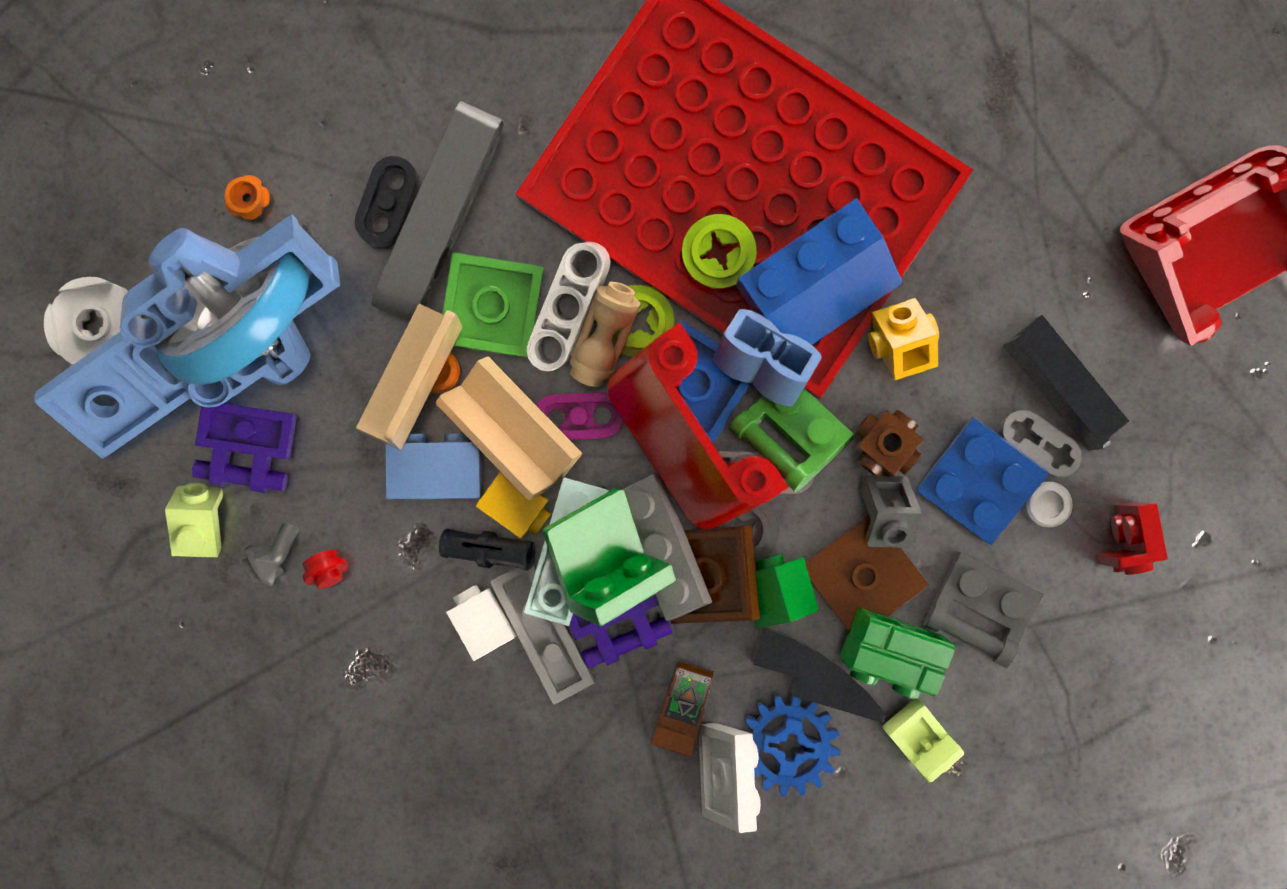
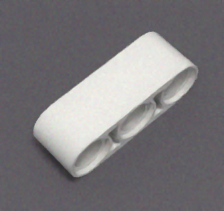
(551, 320)

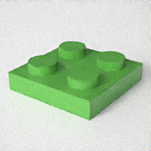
(494, 303)

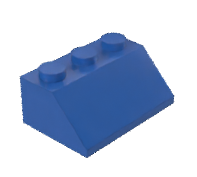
(823, 276)

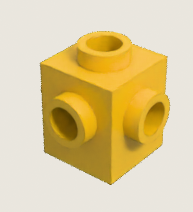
(905, 339)

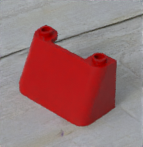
(1213, 241)
(675, 441)

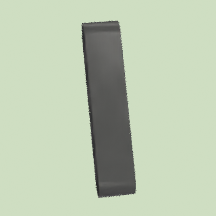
(438, 211)

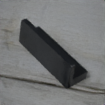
(1066, 383)

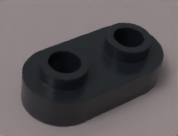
(386, 202)

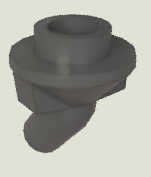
(266, 564)

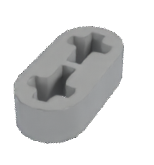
(1046, 435)

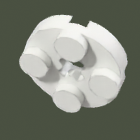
(72, 307)

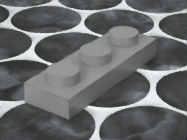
(666, 540)
(545, 641)

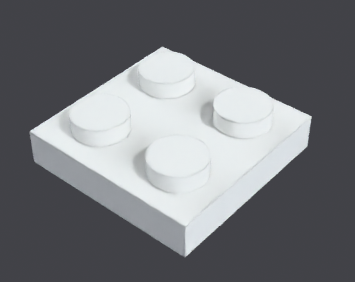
(728, 777)

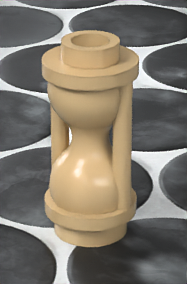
(595, 355)

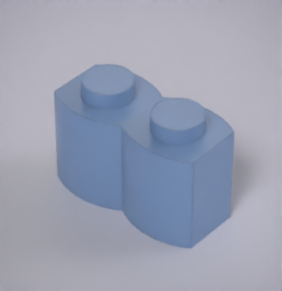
(761, 355)

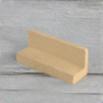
(410, 376)
(509, 429)

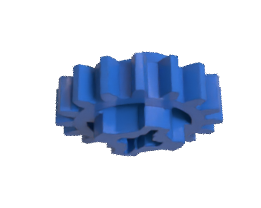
(810, 746)

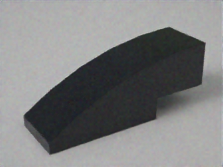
(813, 674)

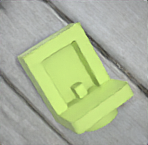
(194, 520)
(923, 740)

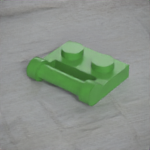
(804, 425)

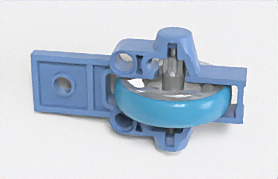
(208, 338)

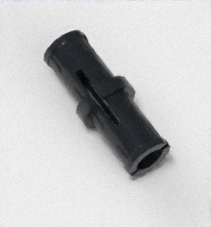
(513, 552)

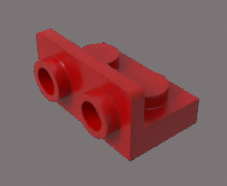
(1141, 534)

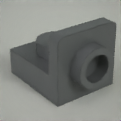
(892, 511)

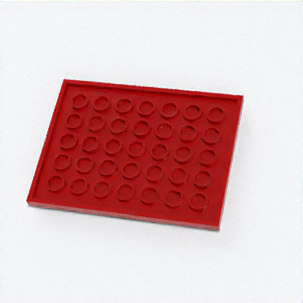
(727, 120)

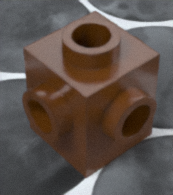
(870, 443)

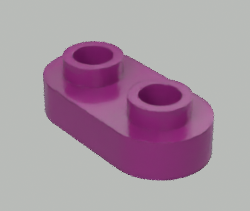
(579, 414)

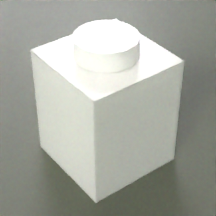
(480, 621)

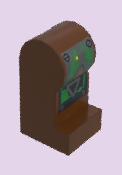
(682, 709)

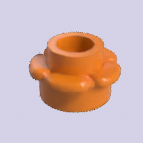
(246, 185)

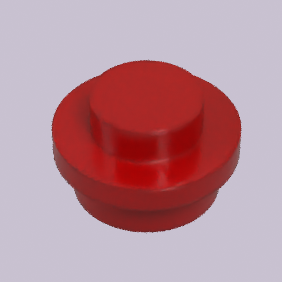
(324, 569)

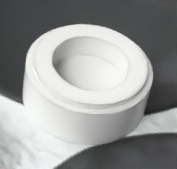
(1049, 505)

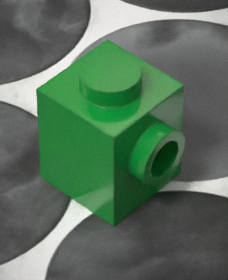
(783, 591)

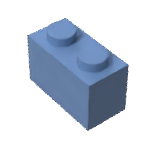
(435, 469)

